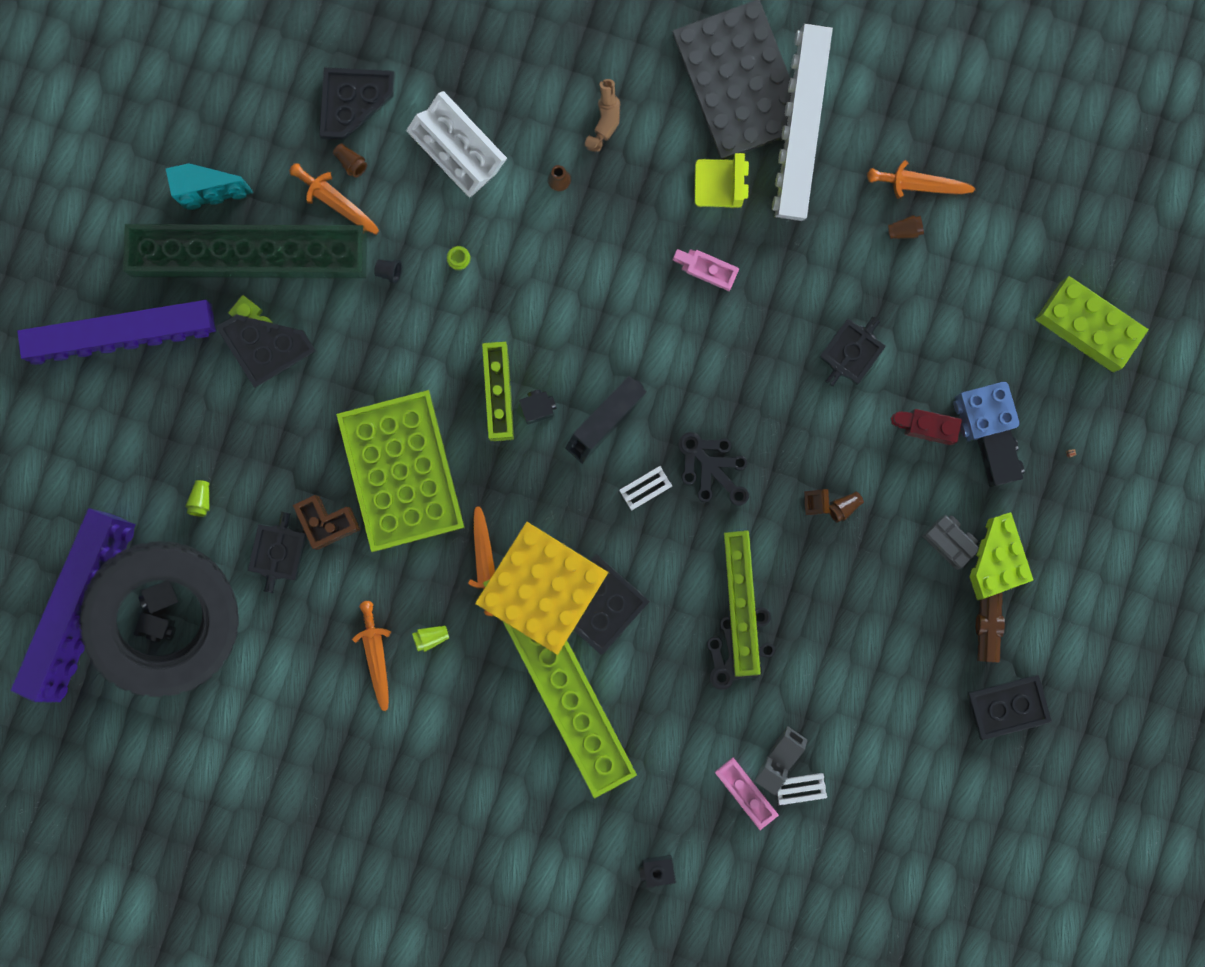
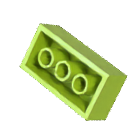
(1091, 324)

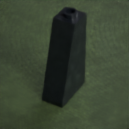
(605, 419)

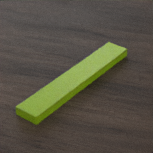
(742, 603)

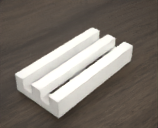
(663, 477)
(820, 777)

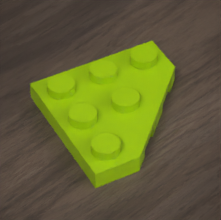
(1000, 560)

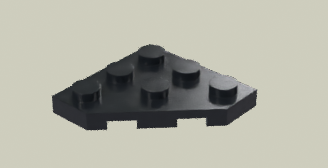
(352, 98)
(264, 347)

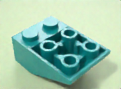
(198, 185)

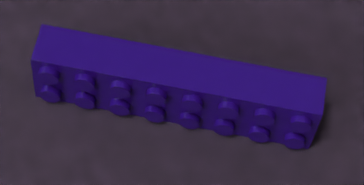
(58, 640)

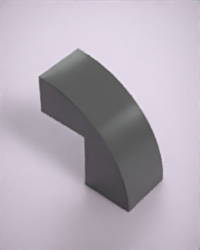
(780, 760)

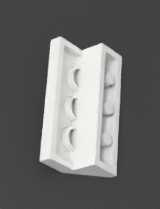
(456, 144)

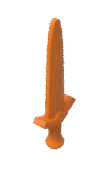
(918, 182)
(332, 198)
(483, 552)
(375, 654)

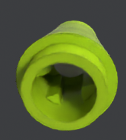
(199, 499)
(429, 637)

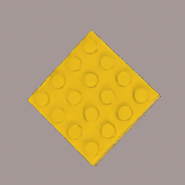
(541, 588)

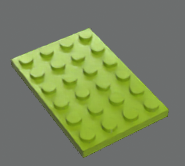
(400, 471)

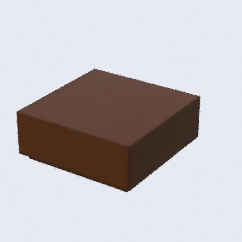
(816, 502)

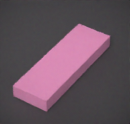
(746, 793)

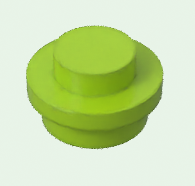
(458, 258)

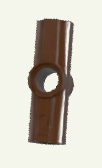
(990, 628)

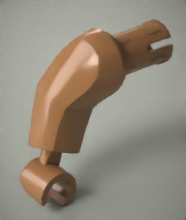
(610, 116)

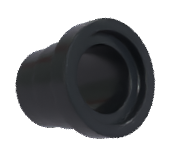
(388, 270)

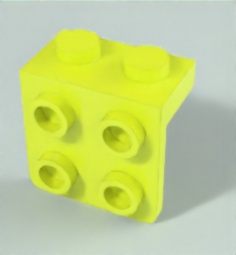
(721, 182)

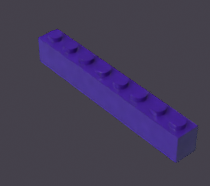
(116, 331)

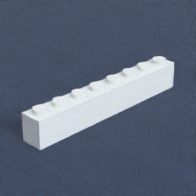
(803, 122)

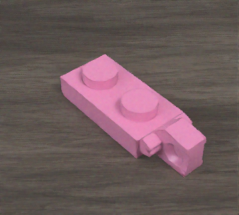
(707, 268)

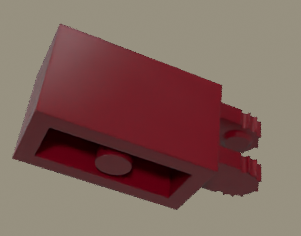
(928, 426)

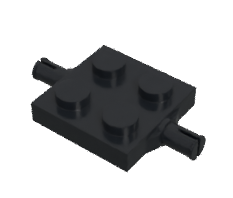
(852, 351)
(277, 552)

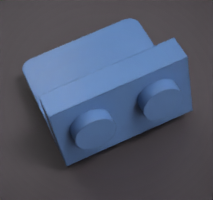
(986, 411)

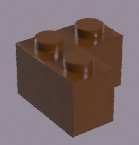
(324, 528)

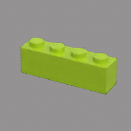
(498, 391)

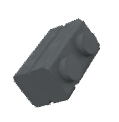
(951, 541)

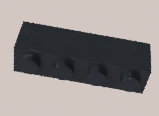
(1001, 458)

